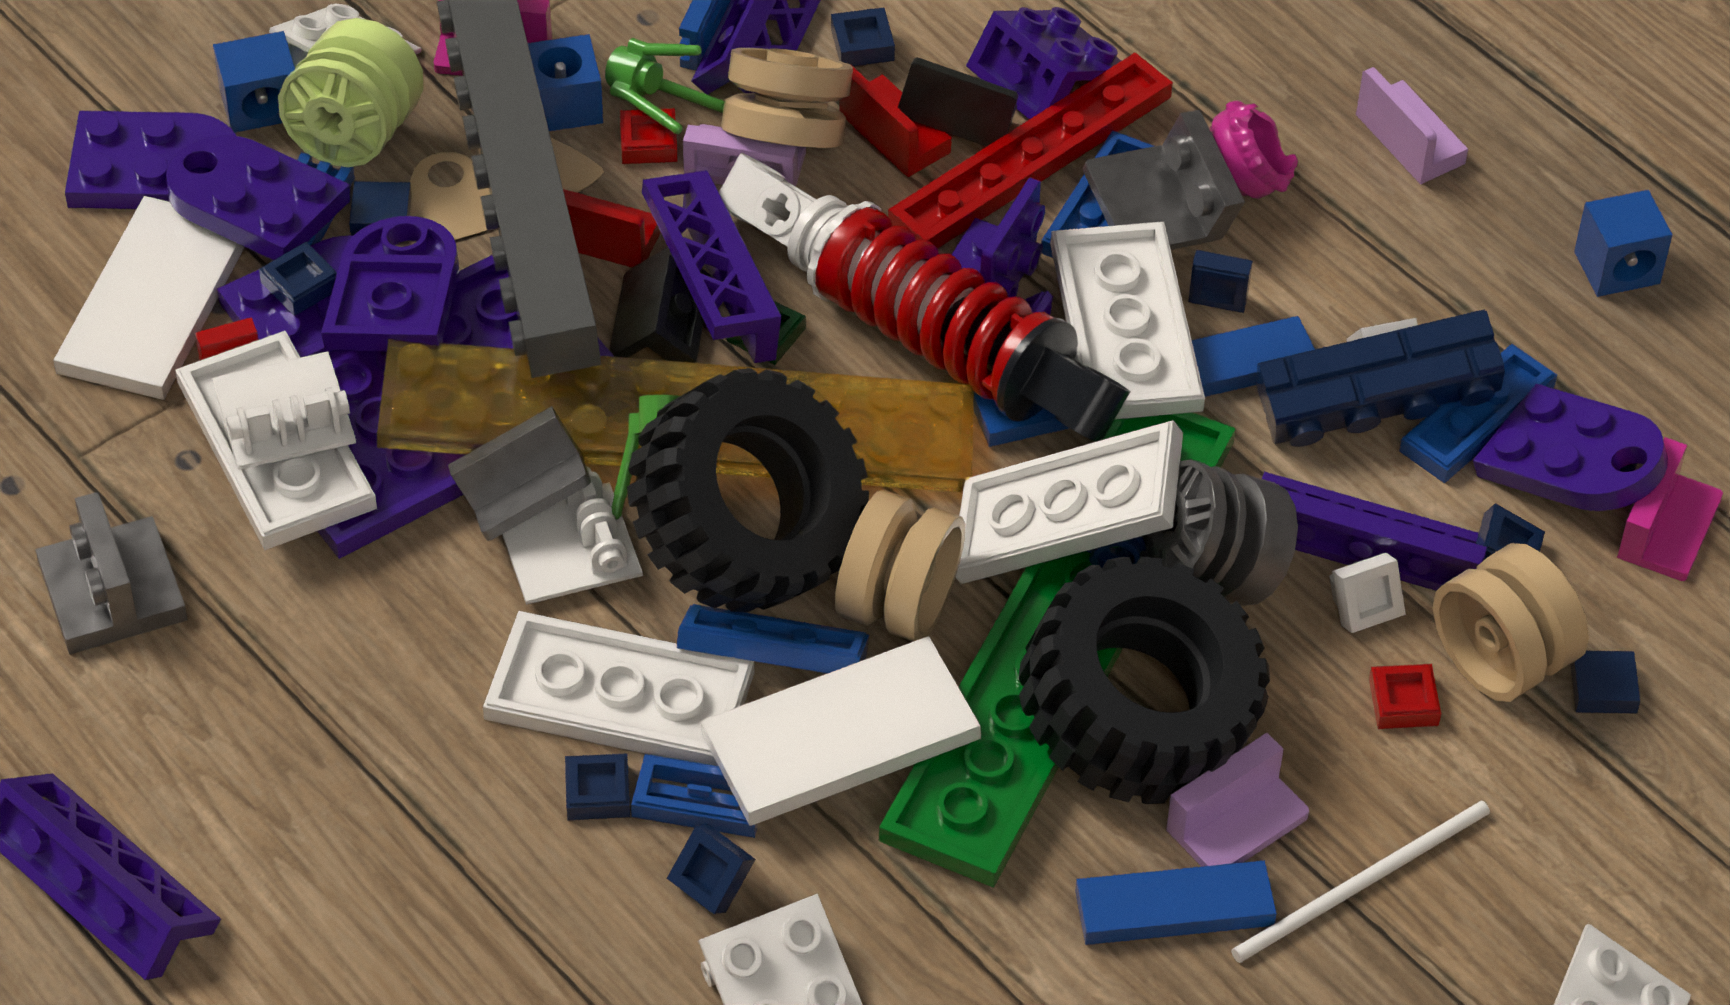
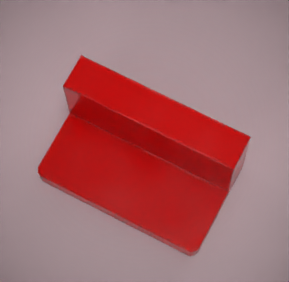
(875, 114)
(611, 229)

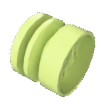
(351, 92)

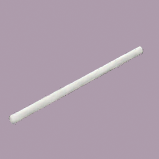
(1360, 881)

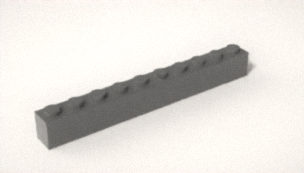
(524, 186)

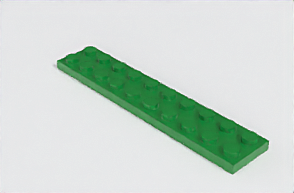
(979, 798)

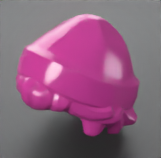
(1252, 150)

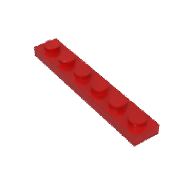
(1033, 151)

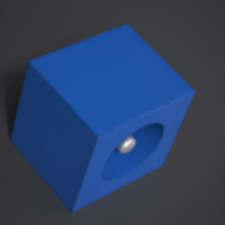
(251, 79)
(568, 81)
(1623, 243)

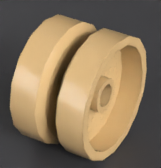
(787, 98)
(899, 566)
(1510, 622)

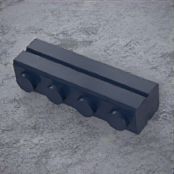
(1380, 378)

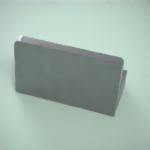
(520, 473)

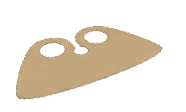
(460, 205)

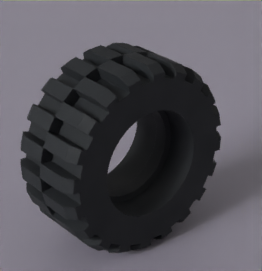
(688, 518)
(1178, 624)

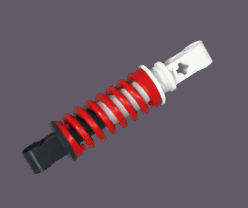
(928, 301)

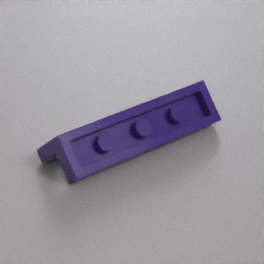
(745, 27)
(724, 254)
(1356, 530)
(98, 874)

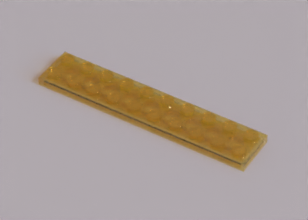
(468, 395)

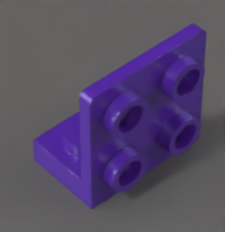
(1039, 55)
(1009, 249)

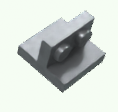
(109, 579)

